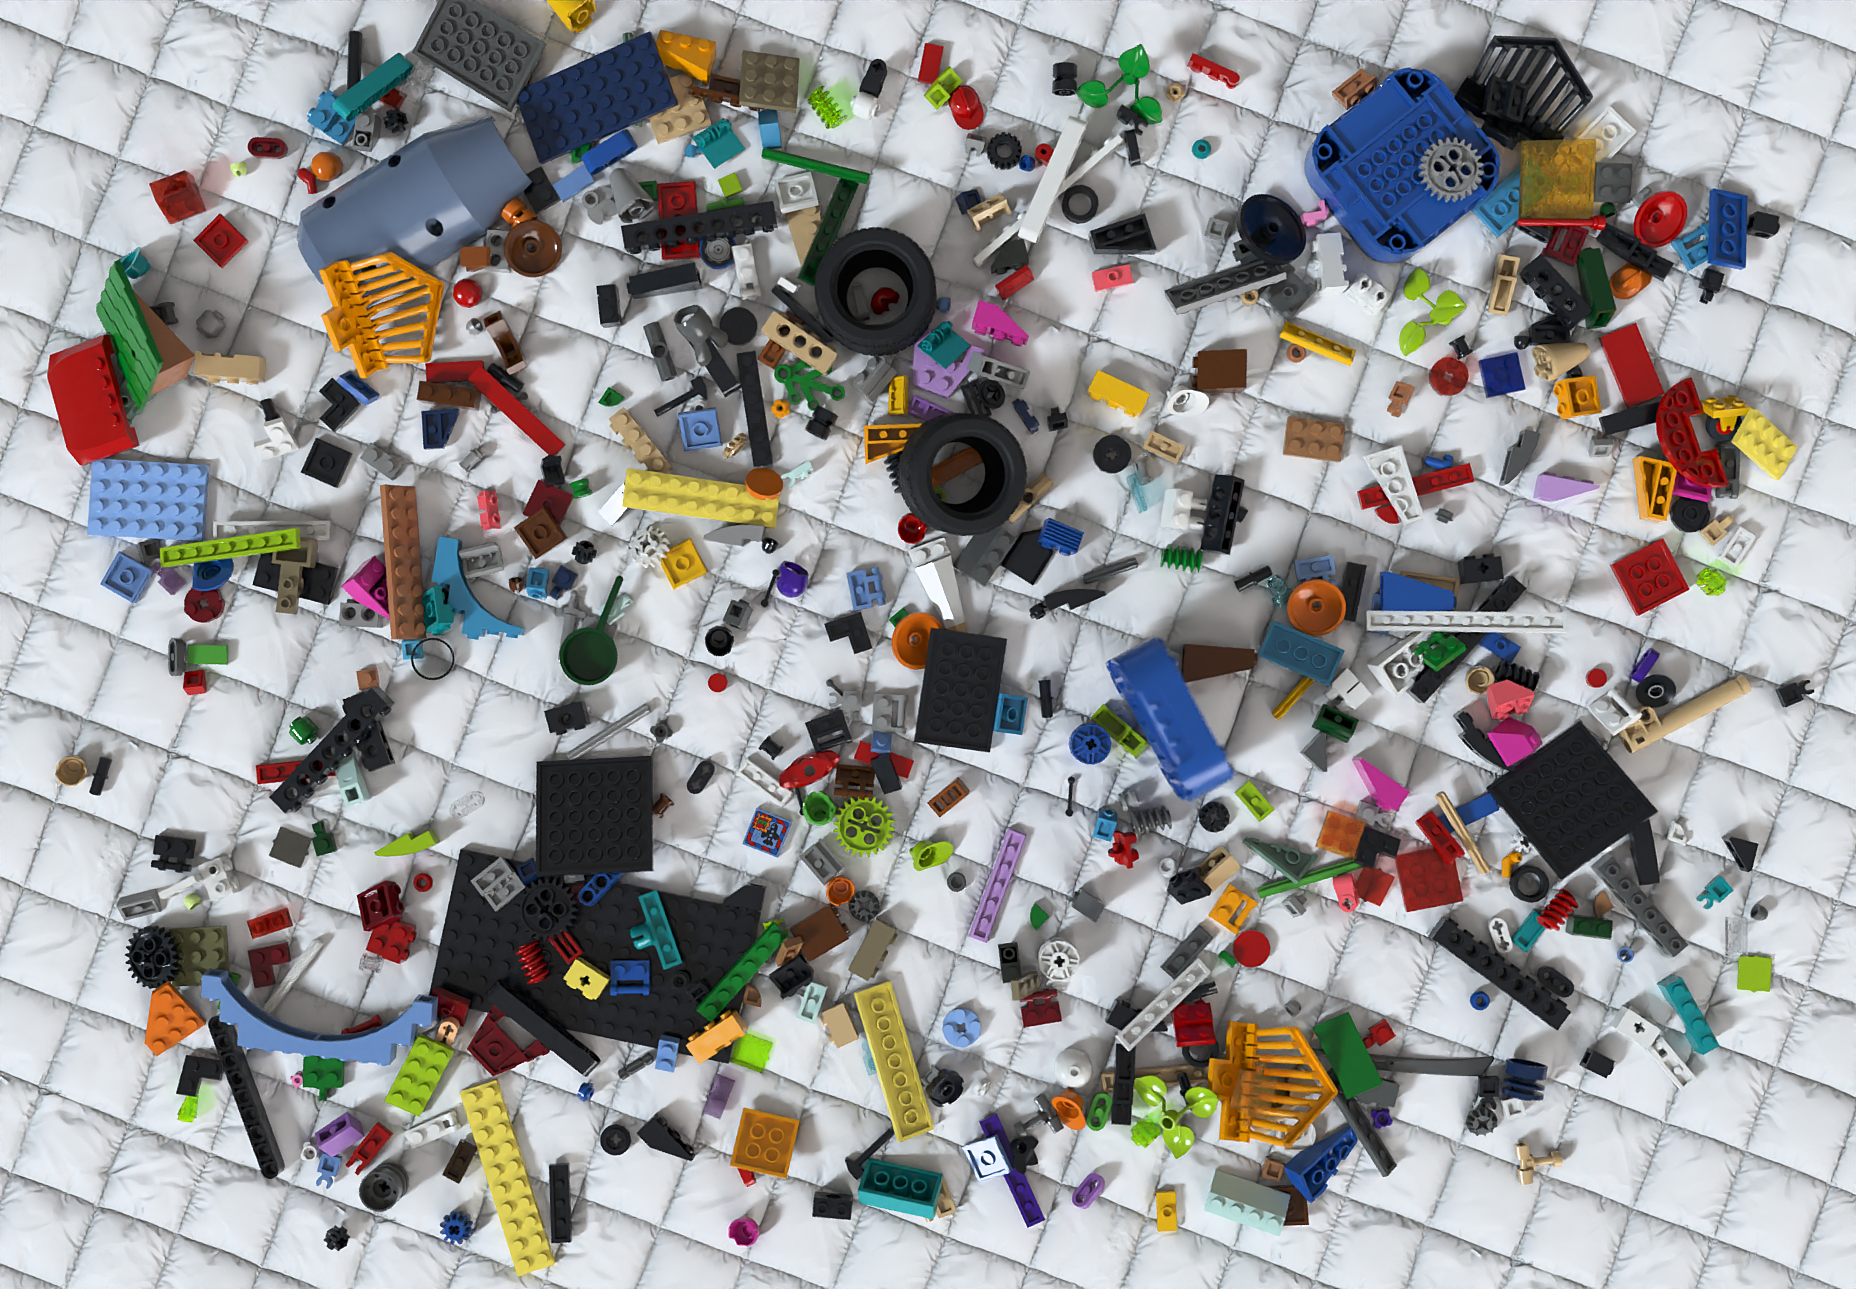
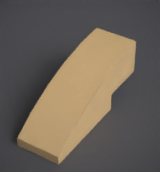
(1503, 284)

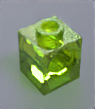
(1145, 1132)

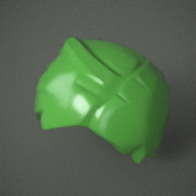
(818, 808)

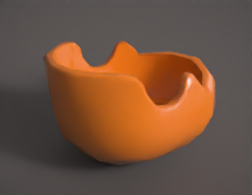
(326, 166)
(840, 890)

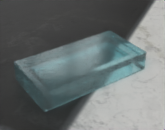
(1137, 493)

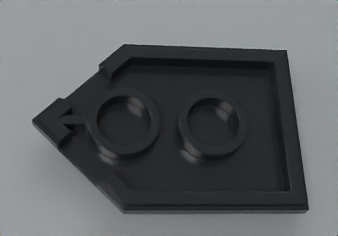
(1027, 557)

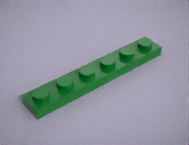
(742, 971)

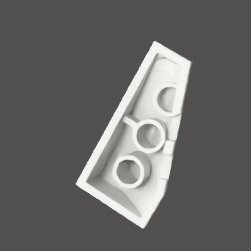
(1399, 664)

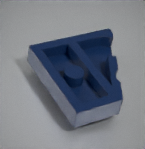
(438, 427)

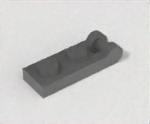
(1730, 460)

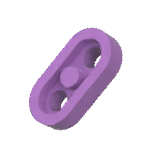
(1088, 1190)

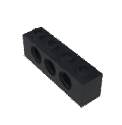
(1557, 283)
(1222, 514)
(377, 737)

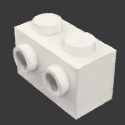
(219, 878)

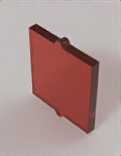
(1373, 885)

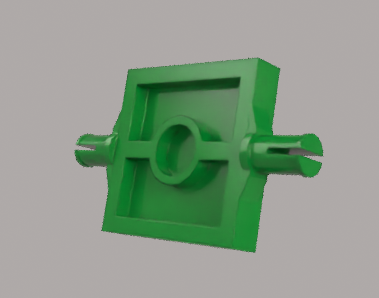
(322, 1074)

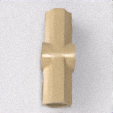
(1036, 489)

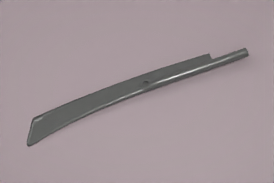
(1448, 1067)

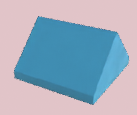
(1010, 714)

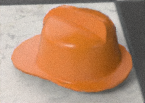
(1628, 281)
(1069, 1109)

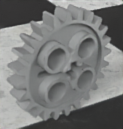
(1464, 159)

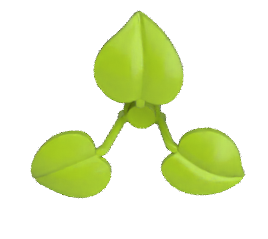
(1448, 306)
(1200, 1099)

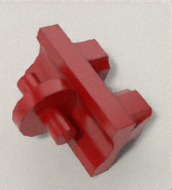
(1122, 850)

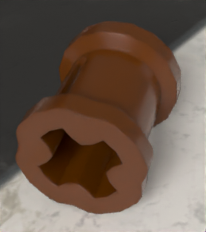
(662, 805)

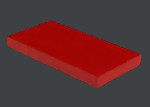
(673, 201)
(1631, 365)

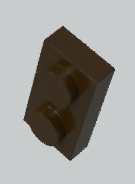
(460, 1161)

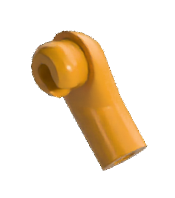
(1508, 861)

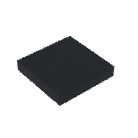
(326, 462)

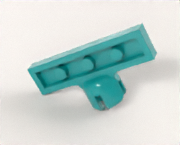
(656, 931)

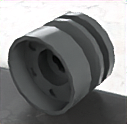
(374, 1190)

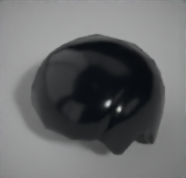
(719, 641)

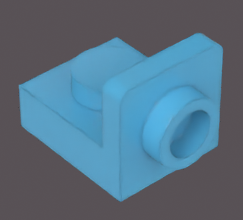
(537, 582)
(1105, 824)

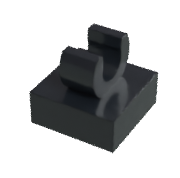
(1057, 420)

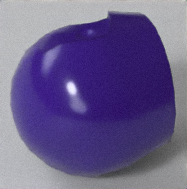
(791, 583)

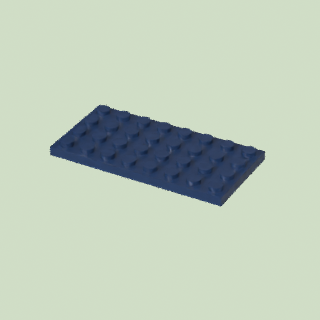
(596, 98)

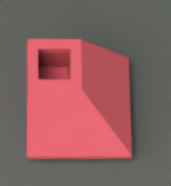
(1508, 699)

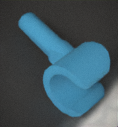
(691, 150)

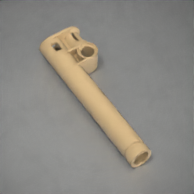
(1654, 728)

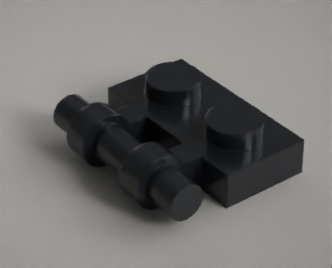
(174, 847)

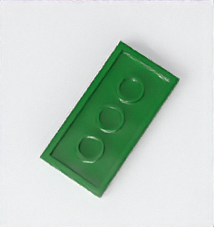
(1347, 1055)

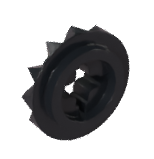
(998, 397)
(1211, 808)
(608, 1144)

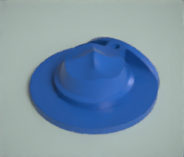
(212, 574)

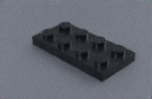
(317, 580)

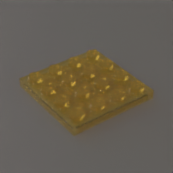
(1557, 178)

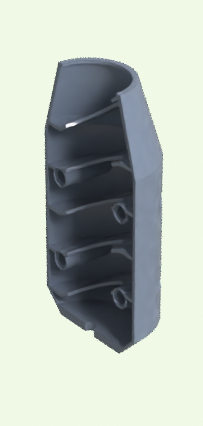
(436, 183)

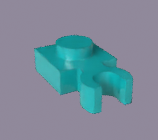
(1716, 890)

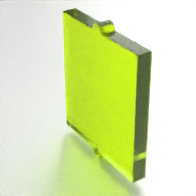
(751, 1052)

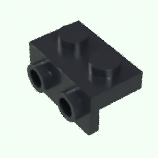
(1188, 886)
(792, 976)

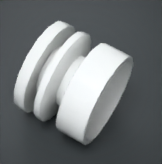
(1048, 953)

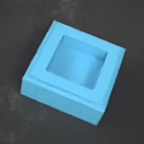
(409, 645)

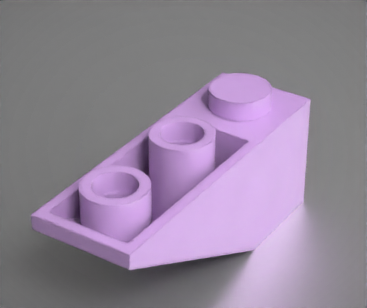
(1553, 488)

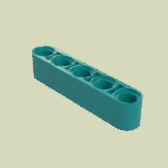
(373, 87)

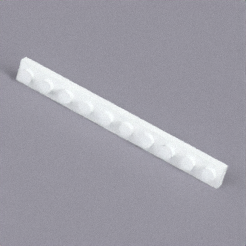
(1082, 170)
(1466, 621)

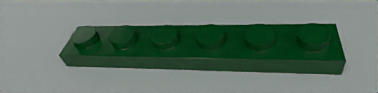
(827, 229)

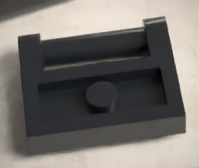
(827, 725)

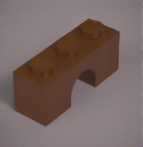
(449, 395)

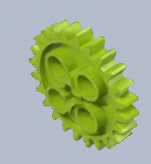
(857, 842)

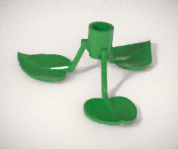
(1135, 65)

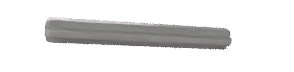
(608, 732)

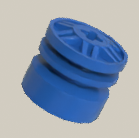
(1085, 733)

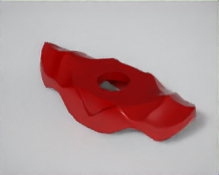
(822, 762)

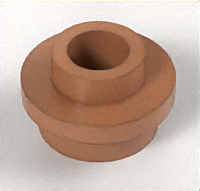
(1302, 353)

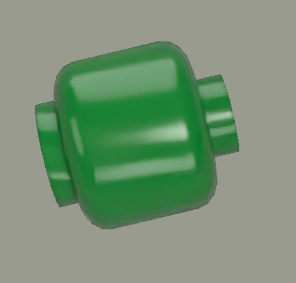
(303, 730)

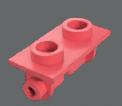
(491, 518)

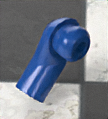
(1439, 463)

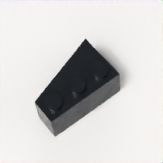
(1124, 237)

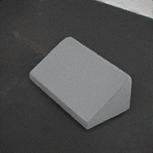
(139, 904)

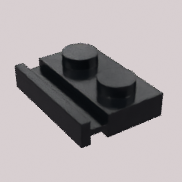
(540, 191)

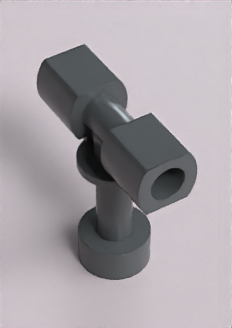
(1044, 1115)

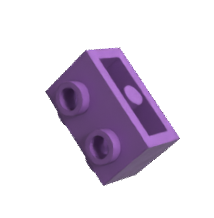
(339, 1134)

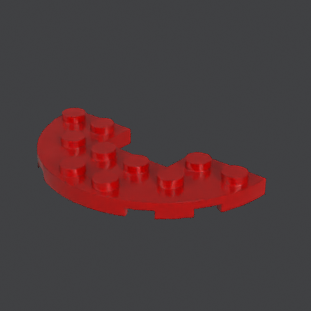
(1679, 439)

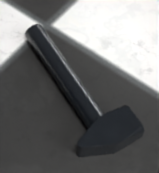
(699, 389)
(855, 1167)

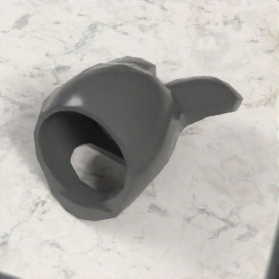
(697, 330)

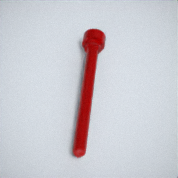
(1596, 222)

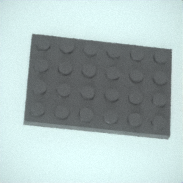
(480, 49)

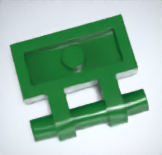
(1443, 653)

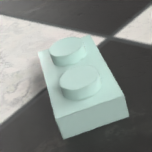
(811, 1002)

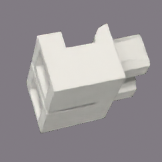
(1348, 689)

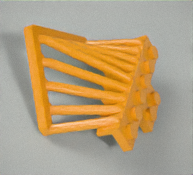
(350, 321)
(1241, 1054)

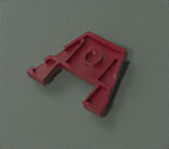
(497, 1049)

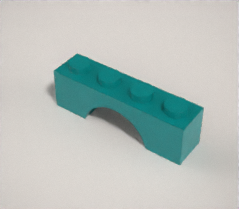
(1696, 1027)

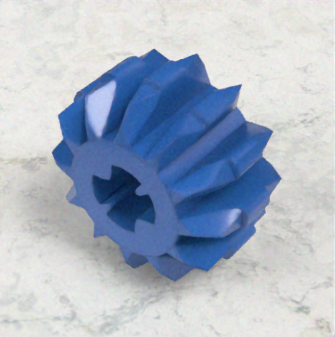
(459, 1234)

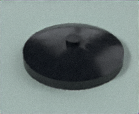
(1271, 229)

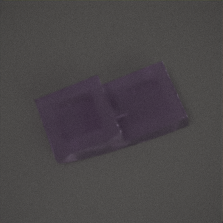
(718, 1096)

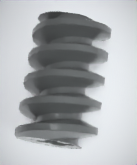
(1150, 819)

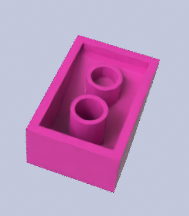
(1380, 786)

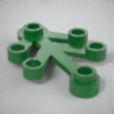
(805, 382)

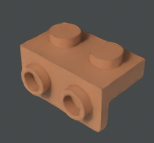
(1355, 89)

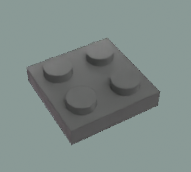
(1612, 182)

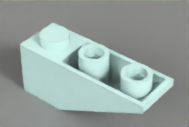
(351, 781)

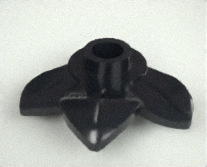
(1023, 1152)

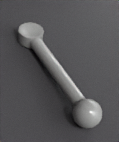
(1604, 743)

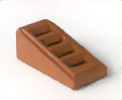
(964, 792)

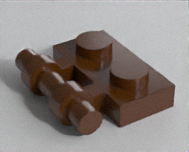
(854, 776)

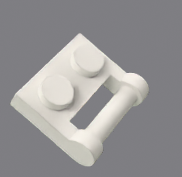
(1610, 716)

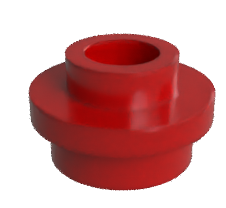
(417, 882)

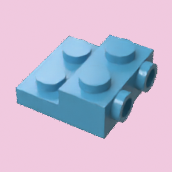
(328, 120)

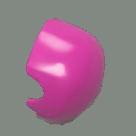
(744, 1231)

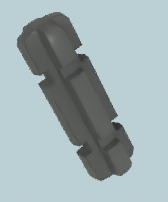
(635, 1066)

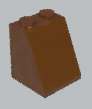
(1220, 371)

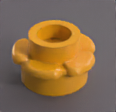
(785, 408)

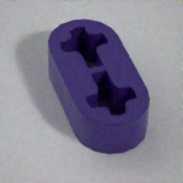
(1644, 665)

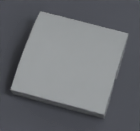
(499, 884)

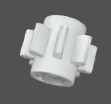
(1519, 837)

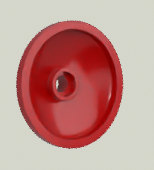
(1660, 218)

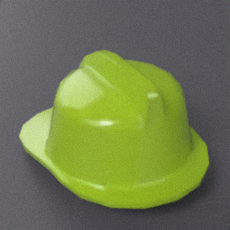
(930, 854)

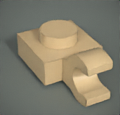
(1715, 530)

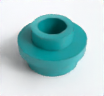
(1198, 154)

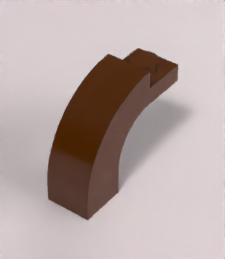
(506, 342)

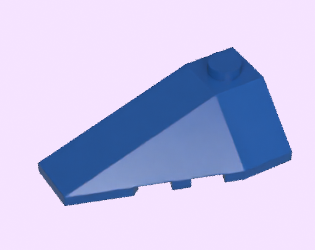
(1316, 1164)

